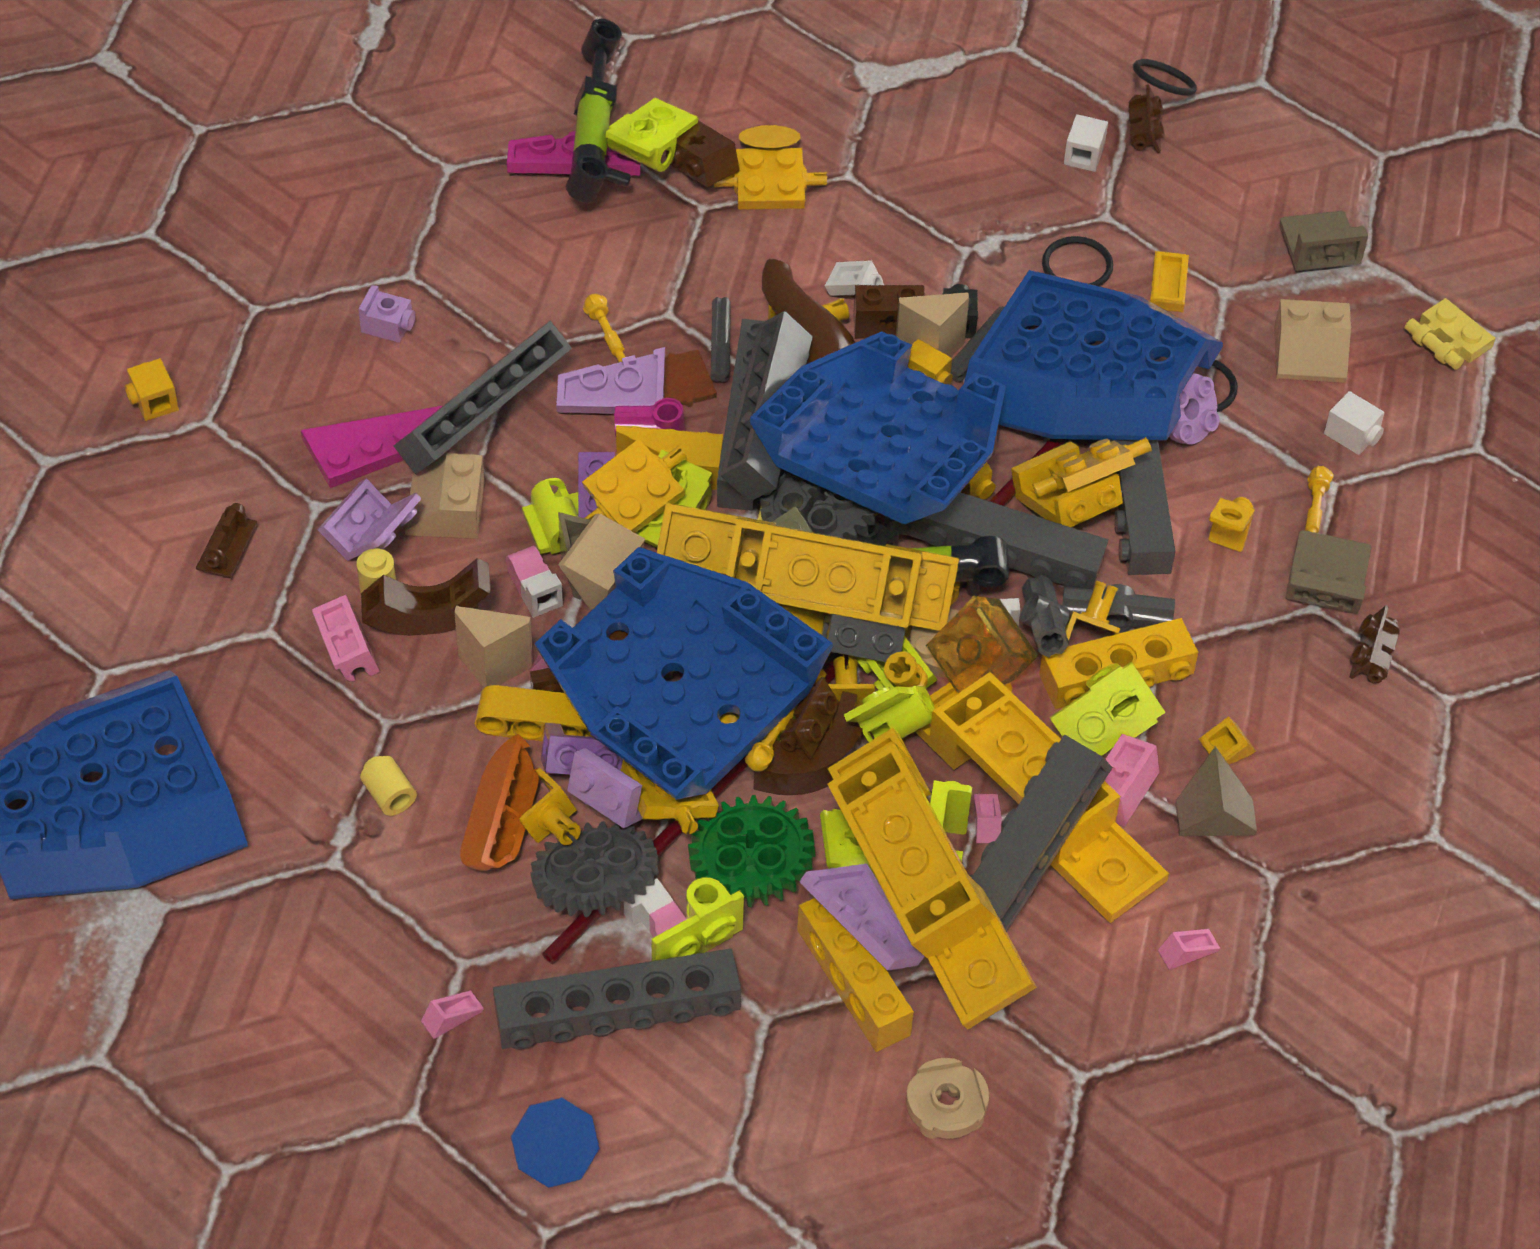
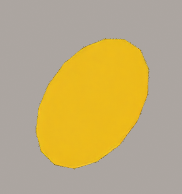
(769, 136)

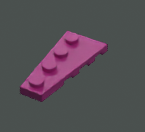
(555, 156)
(360, 446)

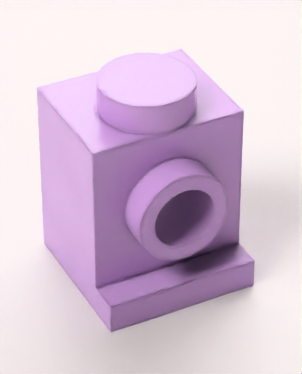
(385, 315)

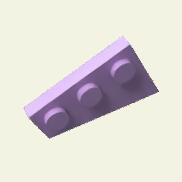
(621, 384)
(863, 909)

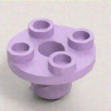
(1198, 411)

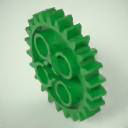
(753, 849)

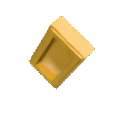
(1169, 280)

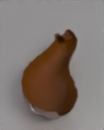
(786, 295)

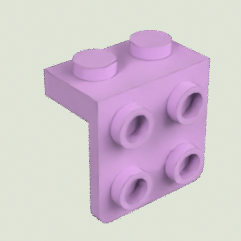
(366, 520)
(605, 788)

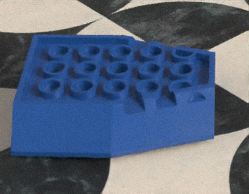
(1083, 390)
(843, 407)
(719, 632)
(132, 824)

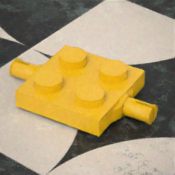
(772, 179)
(1099, 462)
(635, 486)
(658, 804)

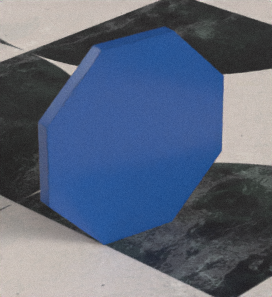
(555, 1142)

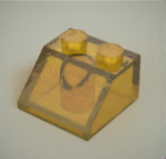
(979, 642)

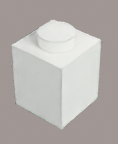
(1085, 143)
(1354, 423)

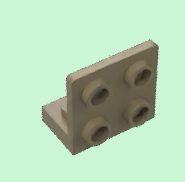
(1323, 240)
(1329, 572)

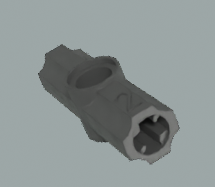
(1127, 607)
(1045, 615)

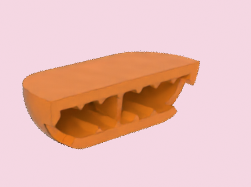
(501, 799)

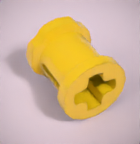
(905, 670)

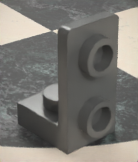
(862, 637)

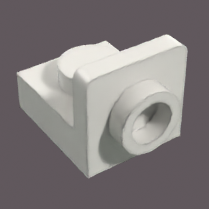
(848, 274)

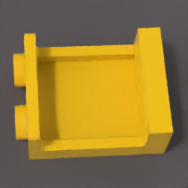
(1063, 506)

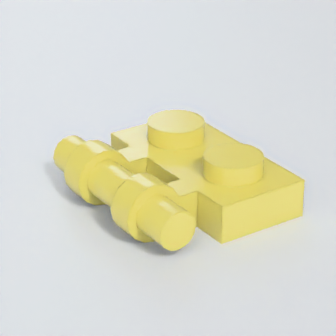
(1454, 328)

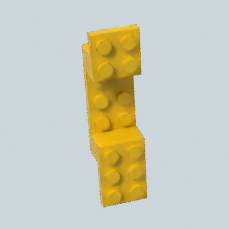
(815, 569)
(1012, 747)
(926, 881)

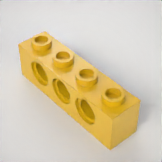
(1157, 651)
(856, 977)

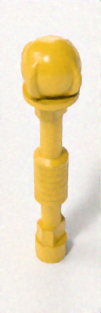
(596, 307)
(1319, 482)
(762, 752)

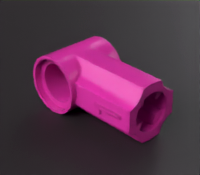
(664, 414)

